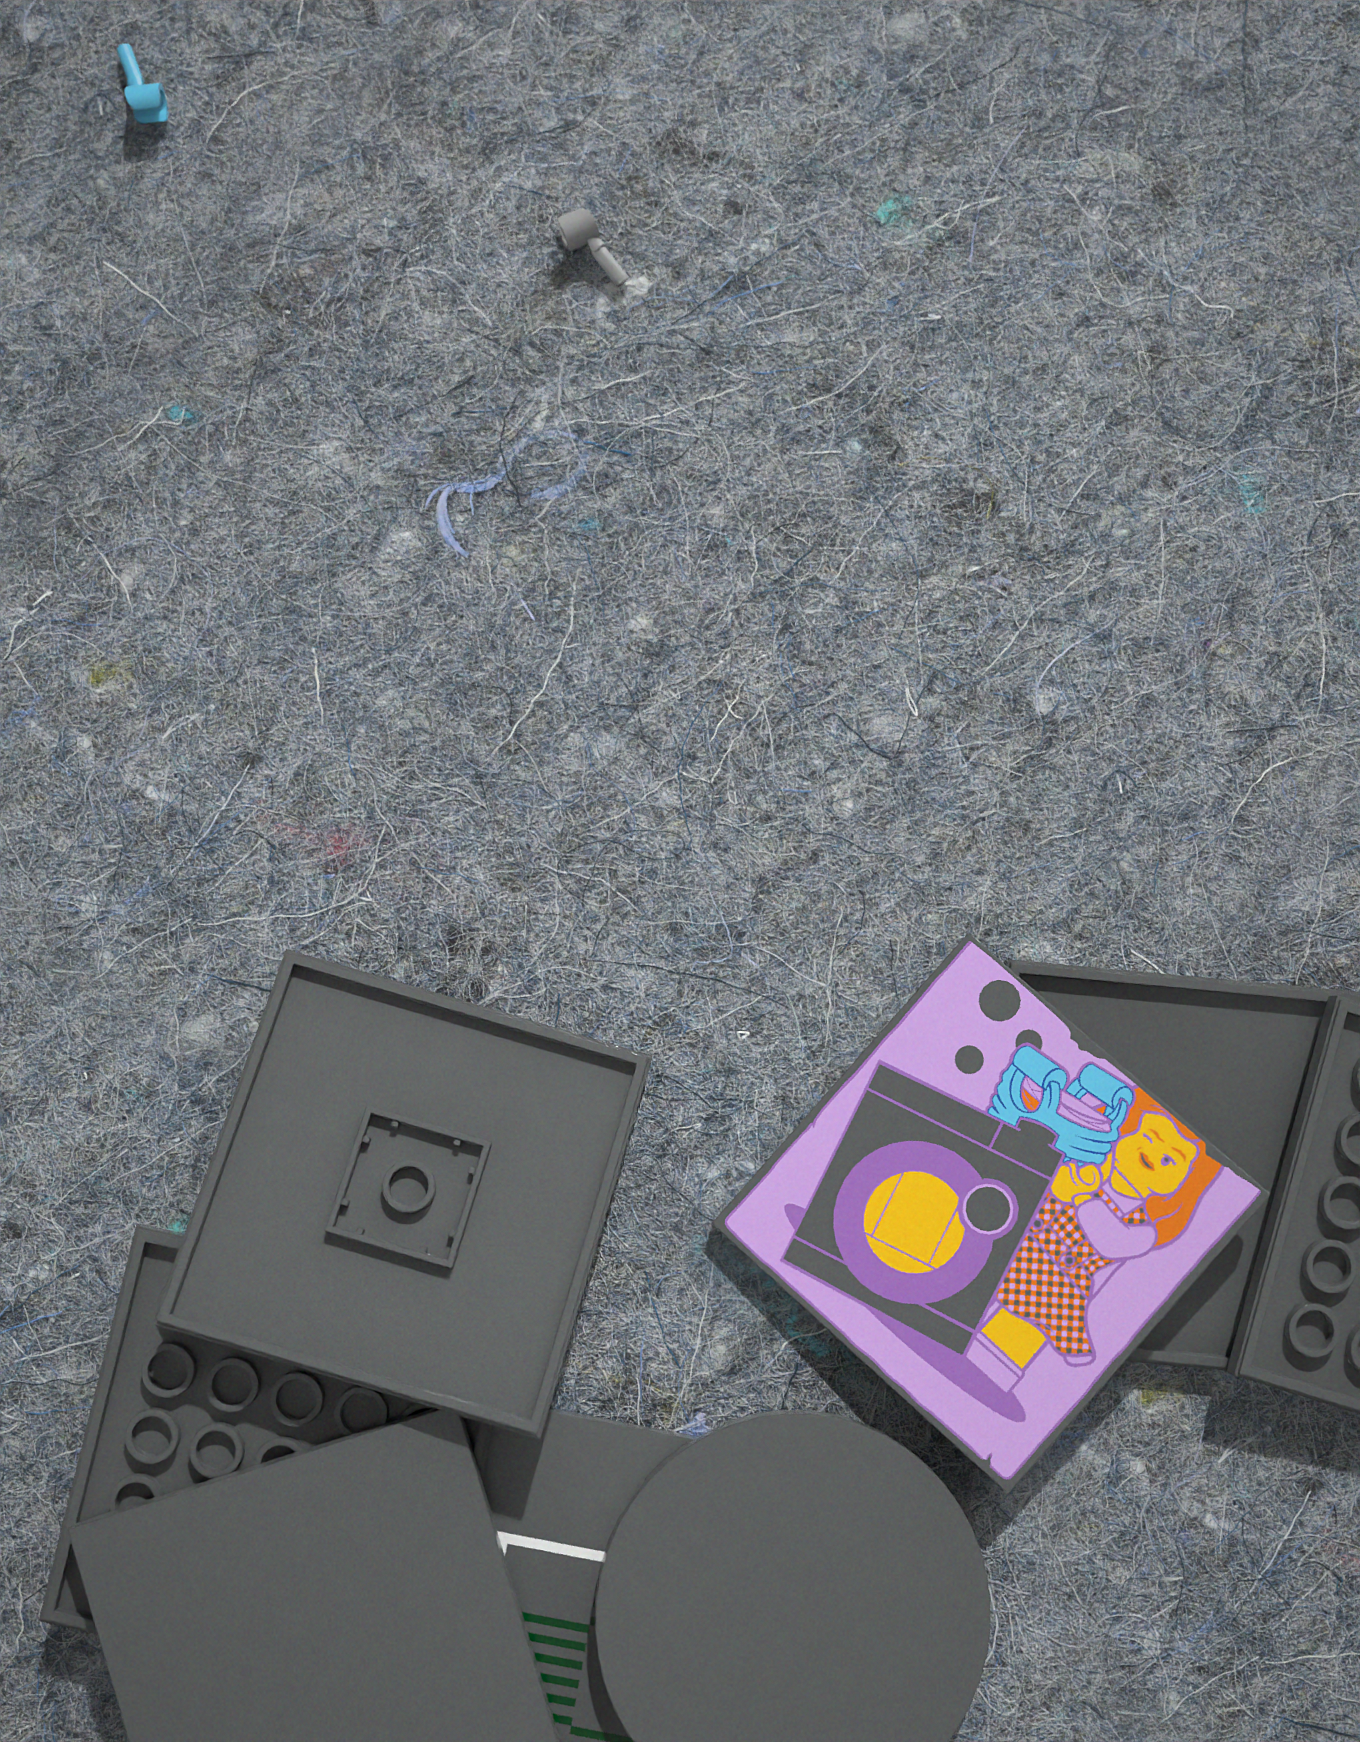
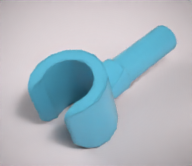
(147, 100)

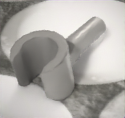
(580, 229)

